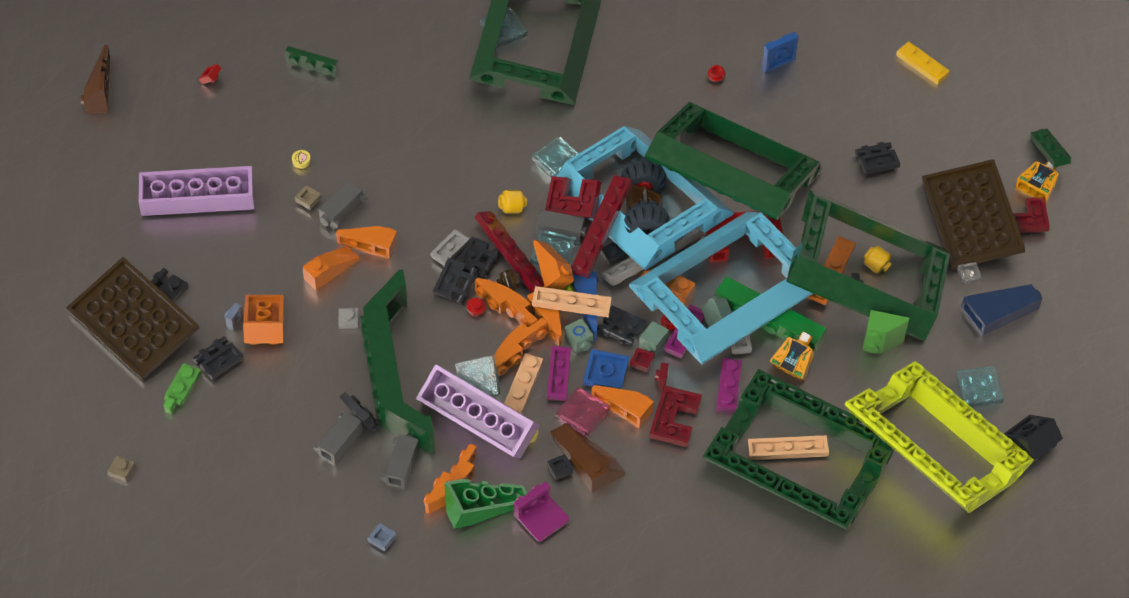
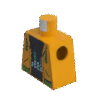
(1038, 180)
(794, 357)

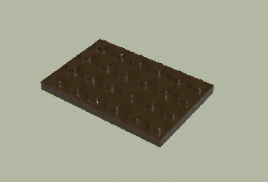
(973, 213)
(132, 318)

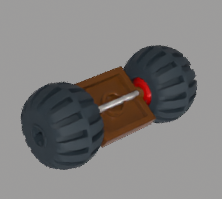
(644, 197)

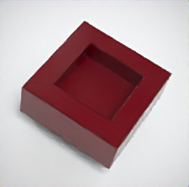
(642, 359)
(661, 375)

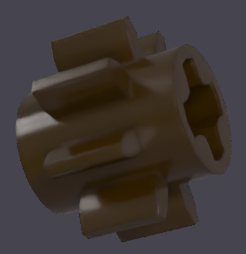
(509, 279)

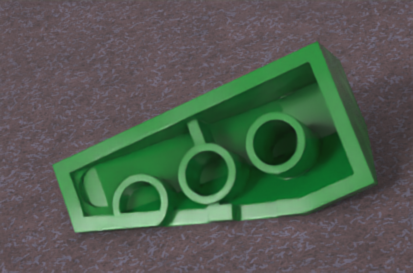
(476, 502)

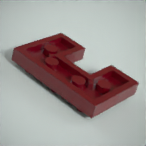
(581, 206)
(1036, 217)
(663, 424)

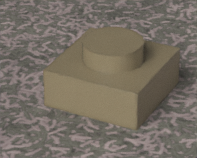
(308, 197)
(121, 468)

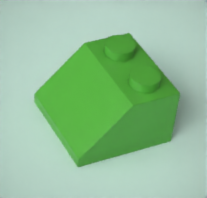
(884, 332)

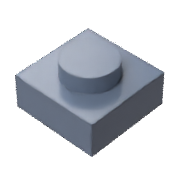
(233, 316)
(382, 537)

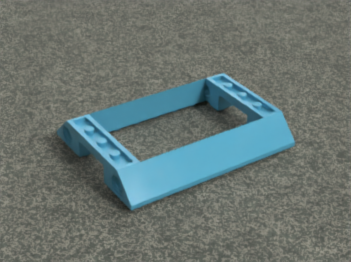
(654, 247)
(710, 342)

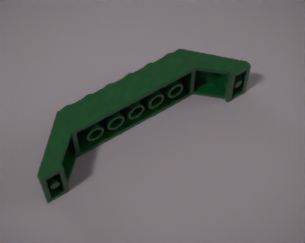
(382, 365)

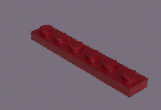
(601, 226)
(509, 249)

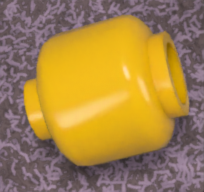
(512, 201)
(877, 259)

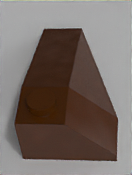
(97, 87)
(589, 460)

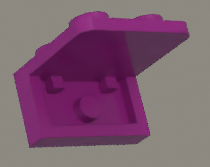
(540, 512)

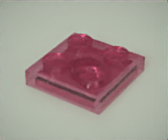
(582, 411)

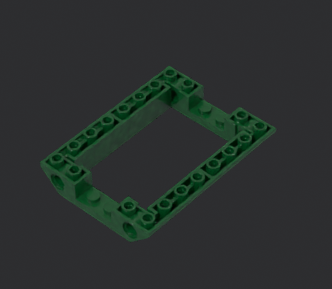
(553, 85)
(724, 178)
(853, 294)
(817, 414)

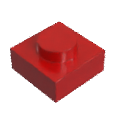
(210, 74)

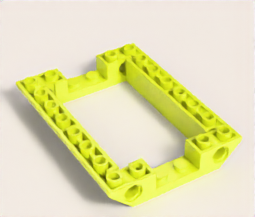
(959, 417)

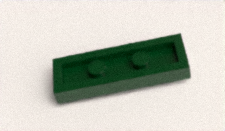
(311, 61)
(1050, 147)

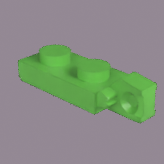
(181, 387)

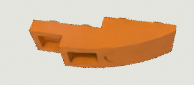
(837, 261)
(505, 299)
(520, 339)
(463, 470)

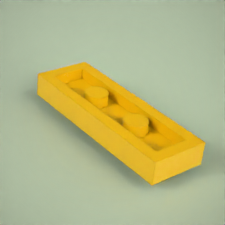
(923, 63)

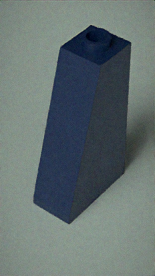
(1000, 307)

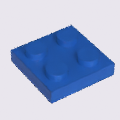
(779, 52)
(606, 369)

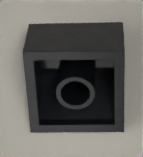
(1035, 435)

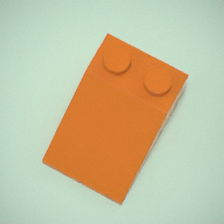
(263, 319)

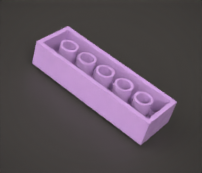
(196, 190)
(477, 411)

